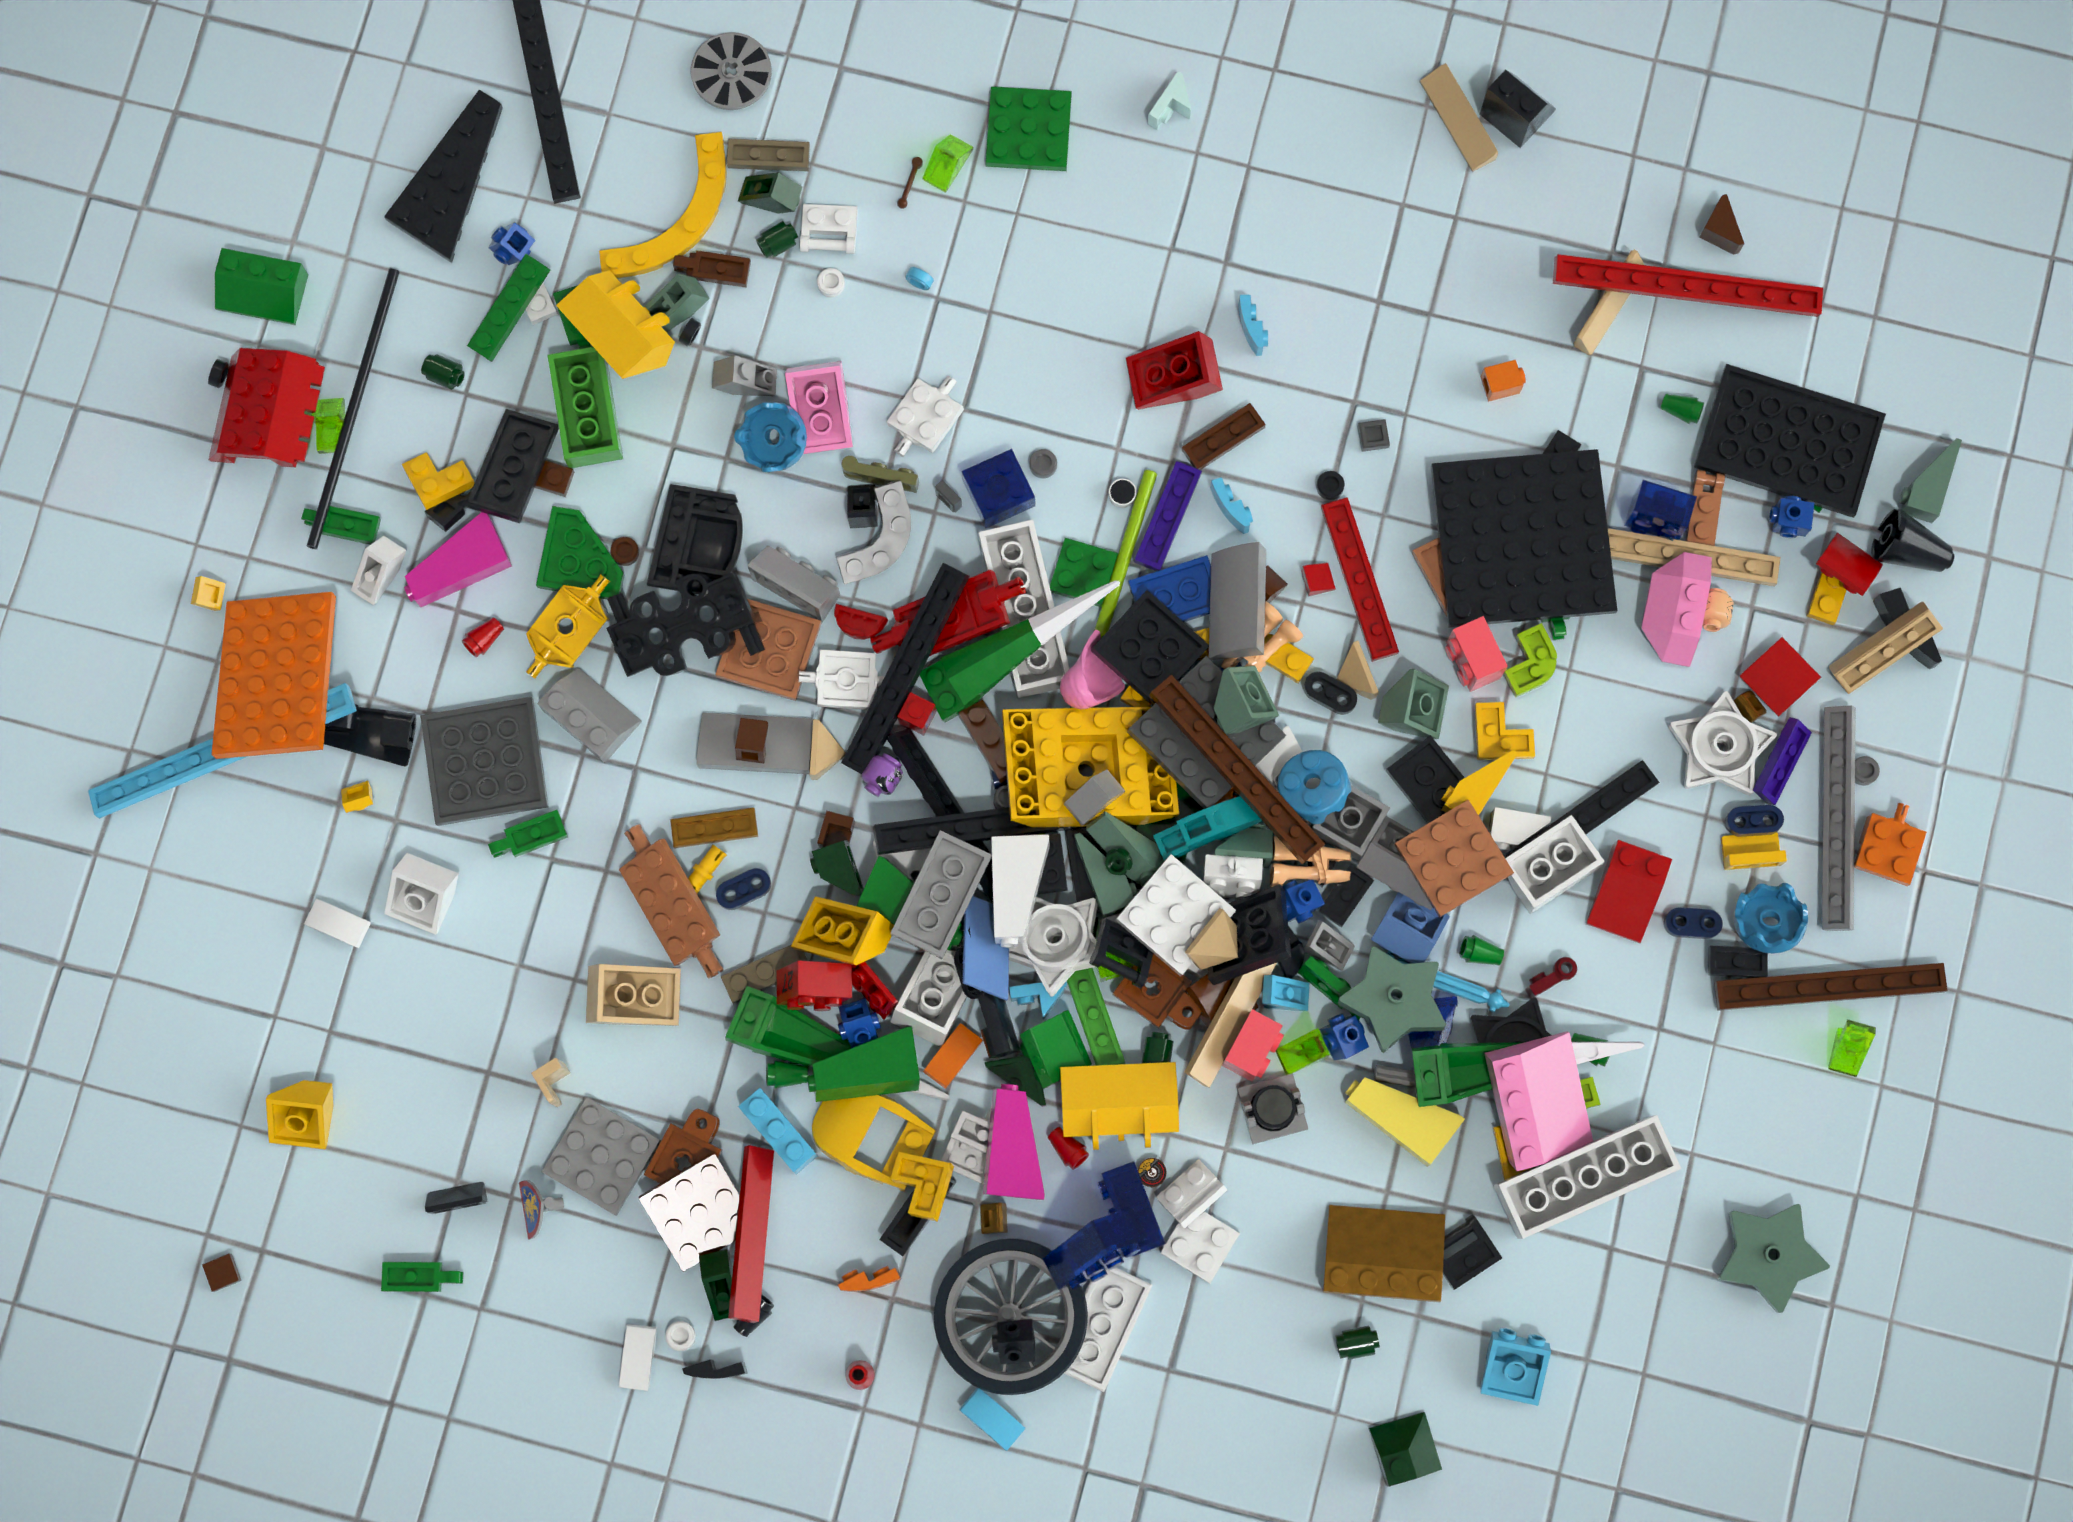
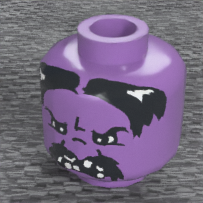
(882, 775)

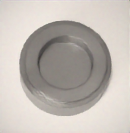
(1043, 463)
(1866, 770)

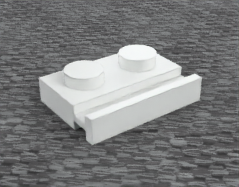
(1191, 1193)

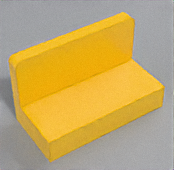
(1752, 852)

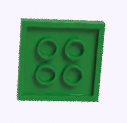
(1028, 128)

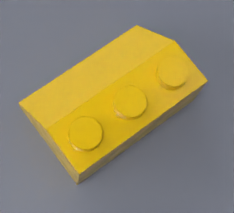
(842, 932)

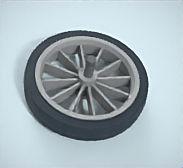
(951, 1343)

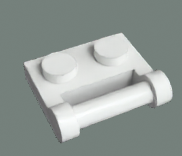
(829, 221)

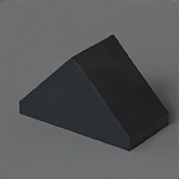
(862, 506)

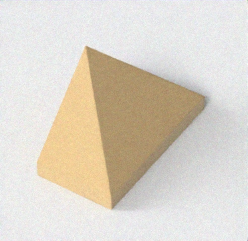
(1357, 674)
(824, 751)
(1215, 942)

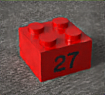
(814, 985)

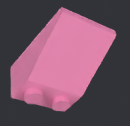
(822, 403)

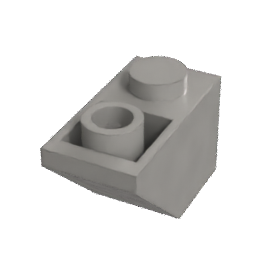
(744, 377)

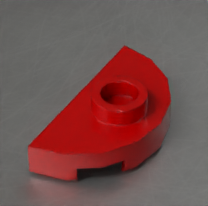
(858, 623)

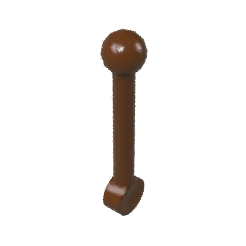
(917, 164)

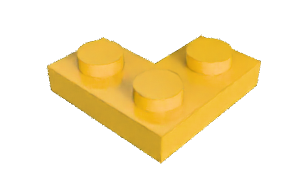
(436, 486)
(1493, 738)
(930, 1182)

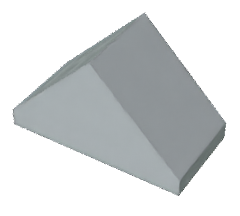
(1094, 796)
(1329, 946)

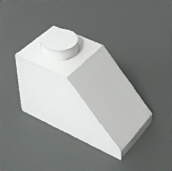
(377, 569)
(1514, 827)

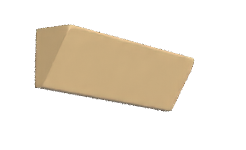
(1459, 117)
(1603, 314)
(1885, 647)

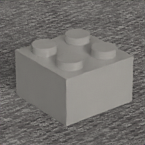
(1354, 824)

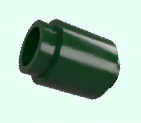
(777, 239)
(443, 371)
(1157, 1048)
(1357, 1343)

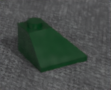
(1405, 1449)

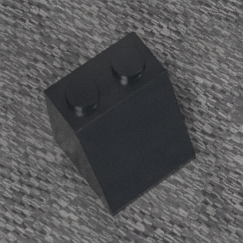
(1515, 108)

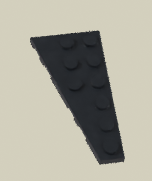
(445, 185)

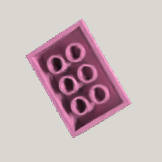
(1539, 1100)

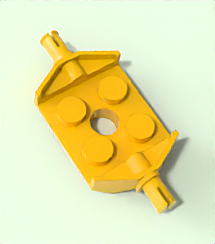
(588, 617)

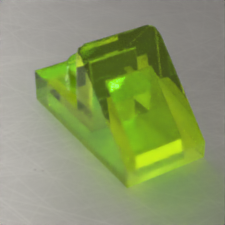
(328, 421)
(1851, 1047)

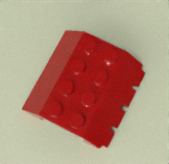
(266, 407)

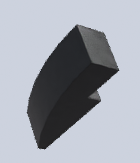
(1893, 605)
(906, 1228)

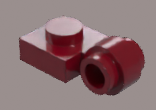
(1542, 982)

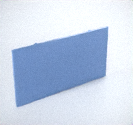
(983, 960)

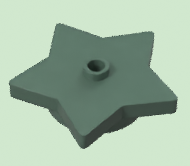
(1390, 1017)
(1750, 1259)

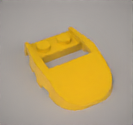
(845, 1122)

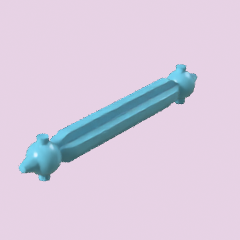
(1466, 989)

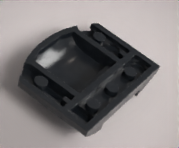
(696, 536)

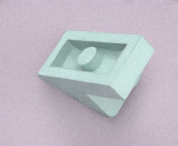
(1173, 99)

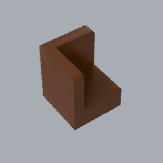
(751, 740)
(835, 829)

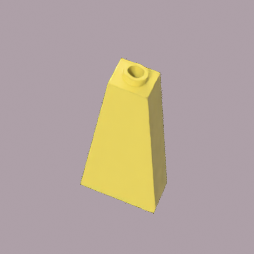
(1397, 1114)

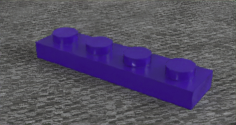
(1168, 516)

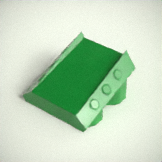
(1053, 1046)

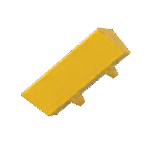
(618, 324)
(1119, 1100)

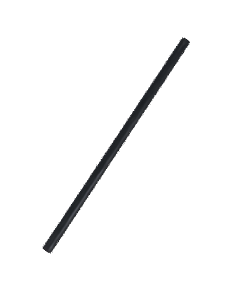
(352, 410)

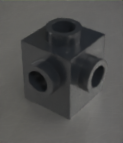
(1015, 1341)

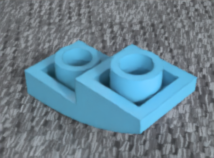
(1253, 330)
(1234, 511)
(992, 1419)

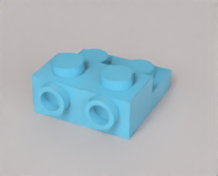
(1515, 1366)

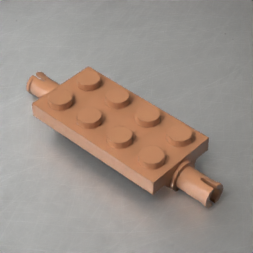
(670, 902)

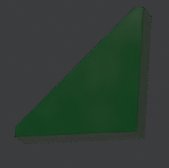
(1019, 1072)

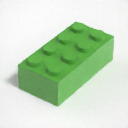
(585, 407)

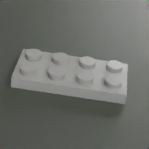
(941, 894)

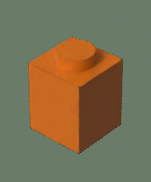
(1503, 380)

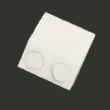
(420, 893)

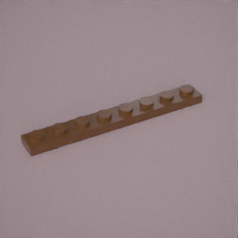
(1237, 769)
(1830, 986)

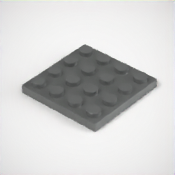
(1180, 757)
(484, 761)

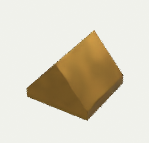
(1749, 706)
(993, 1218)

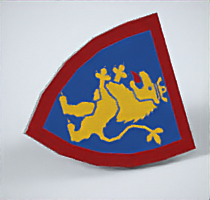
(535, 1206)

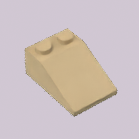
(633, 995)

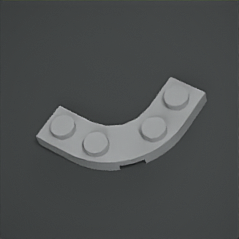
(889, 543)

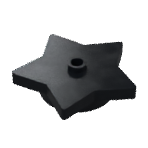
(1519, 1027)

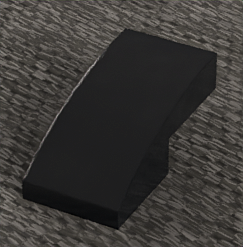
(708, 1370)

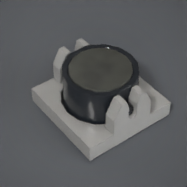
(1273, 1107)

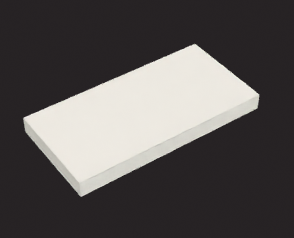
(1112, 1313)

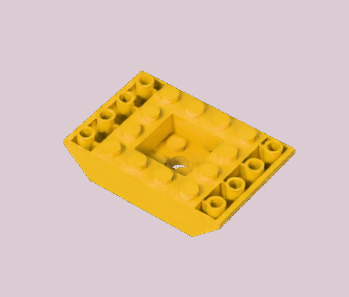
(1049, 746)

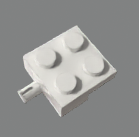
(1233, 875)
(969, 1146)

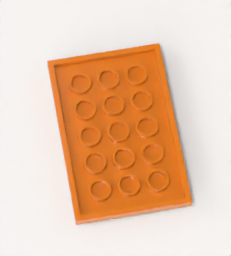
(274, 675)

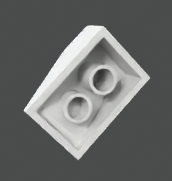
(931, 999)

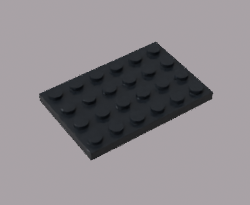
(1790, 440)

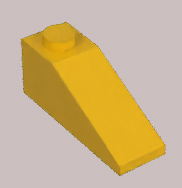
(1479, 785)

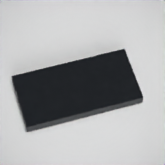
(512, 466)

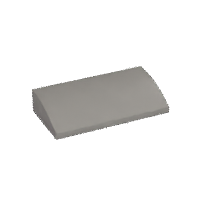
(1237, 601)
(786, 744)

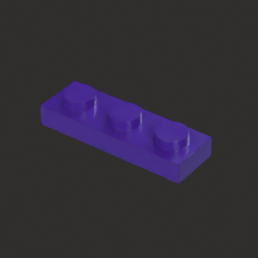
(1782, 761)

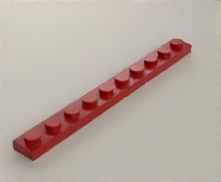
(1687, 285)

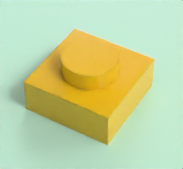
(208, 593)
(357, 797)

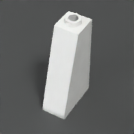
(1016, 880)

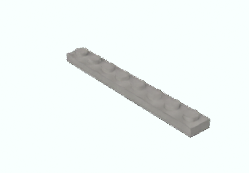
(1838, 818)

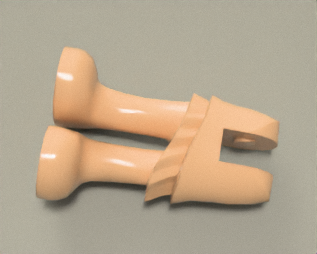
(1286, 633)
(1318, 871)

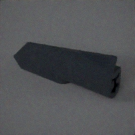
(374, 734)
(1000, 1034)

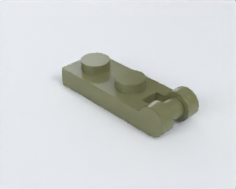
(879, 474)

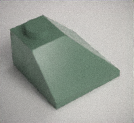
(1242, 700)
(1415, 705)
(1250, 843)

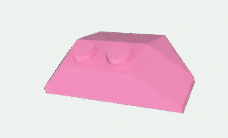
(1677, 607)

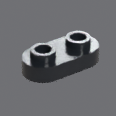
(1331, 692)

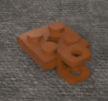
(1167, 1003)
(678, 1142)

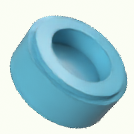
(919, 278)

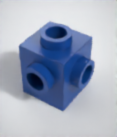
(511, 243)
(1792, 517)
(1302, 900)
(858, 1023)
(1344, 1036)

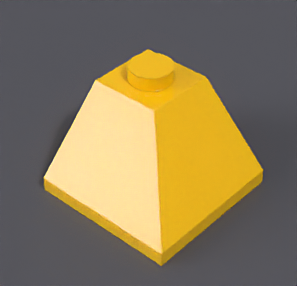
(300, 1114)

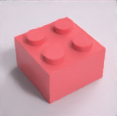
(1475, 654)
(1252, 1046)

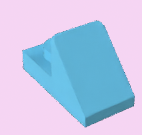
(1026, 993)
(1285, 993)

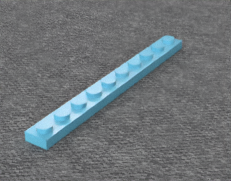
(186, 766)

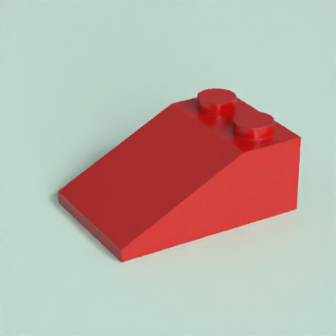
(1174, 372)
(1628, 891)

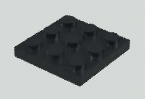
(1149, 646)
(1260, 934)

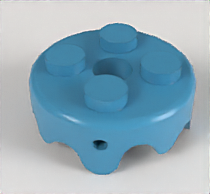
(755, 436)
(1322, 800)
(1773, 902)

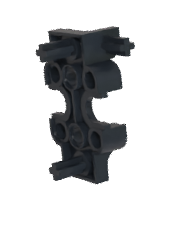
(731, 615)

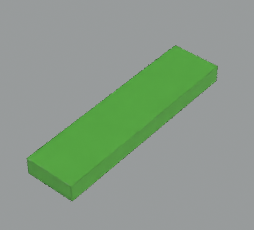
(1095, 1018)

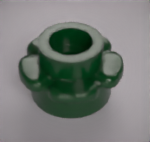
(1114, 867)

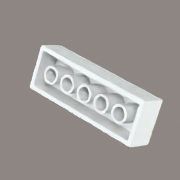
(1015, 553)
(1587, 1177)

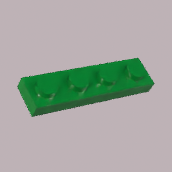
(508, 307)

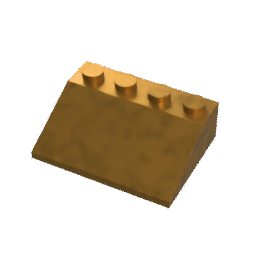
(1384, 1253)

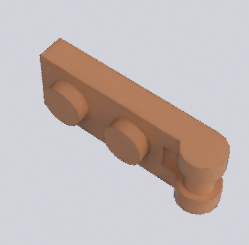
(1706, 510)

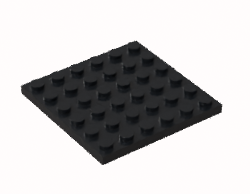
(1523, 538)

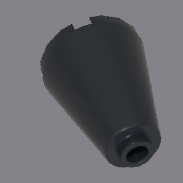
(1910, 544)

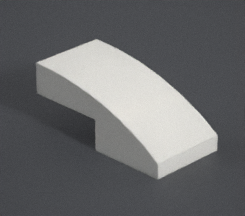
(337, 923)
(637, 1357)

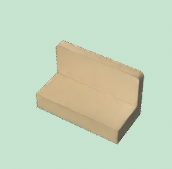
(548, 1075)

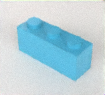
(778, 1131)

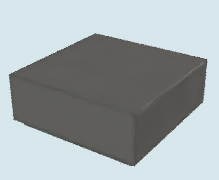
(1373, 435)
(948, 496)

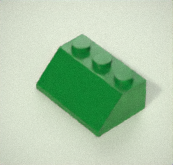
(259, 286)

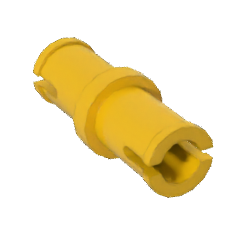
(706, 867)

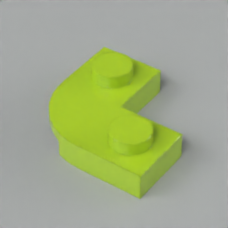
(1539, 664)

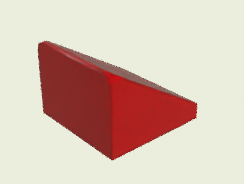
(1317, 578)

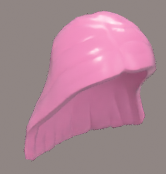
(1090, 679)

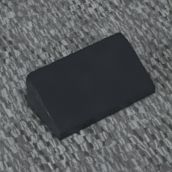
(456, 1198)

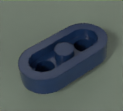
(1753, 820)
(743, 888)
(1694, 923)

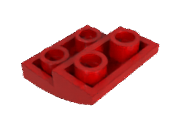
(1849, 565)
(1780, 676)
(873, 989)

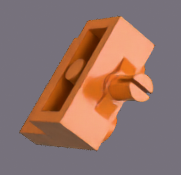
(1890, 847)

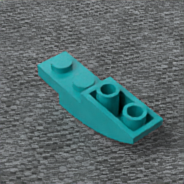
(1206, 826)

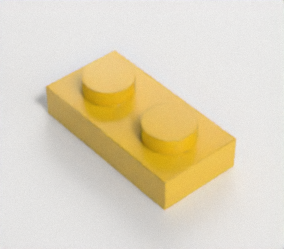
(1827, 600)

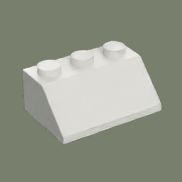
(1552, 864)

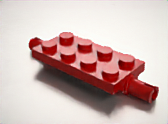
(975, 613)

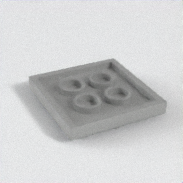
(601, 1156)

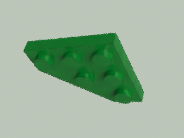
(576, 555)

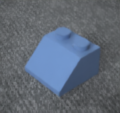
(1409, 929)

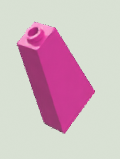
(458, 563)
(1011, 1150)

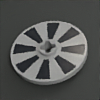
(730, 90)

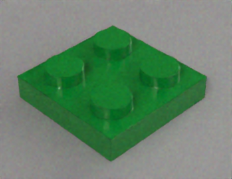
(1082, 569)

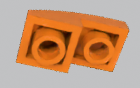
(953, 1055)
(858, 1282)

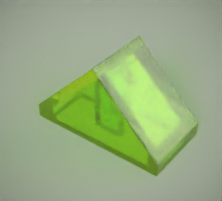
(946, 162)
(1302, 1052)

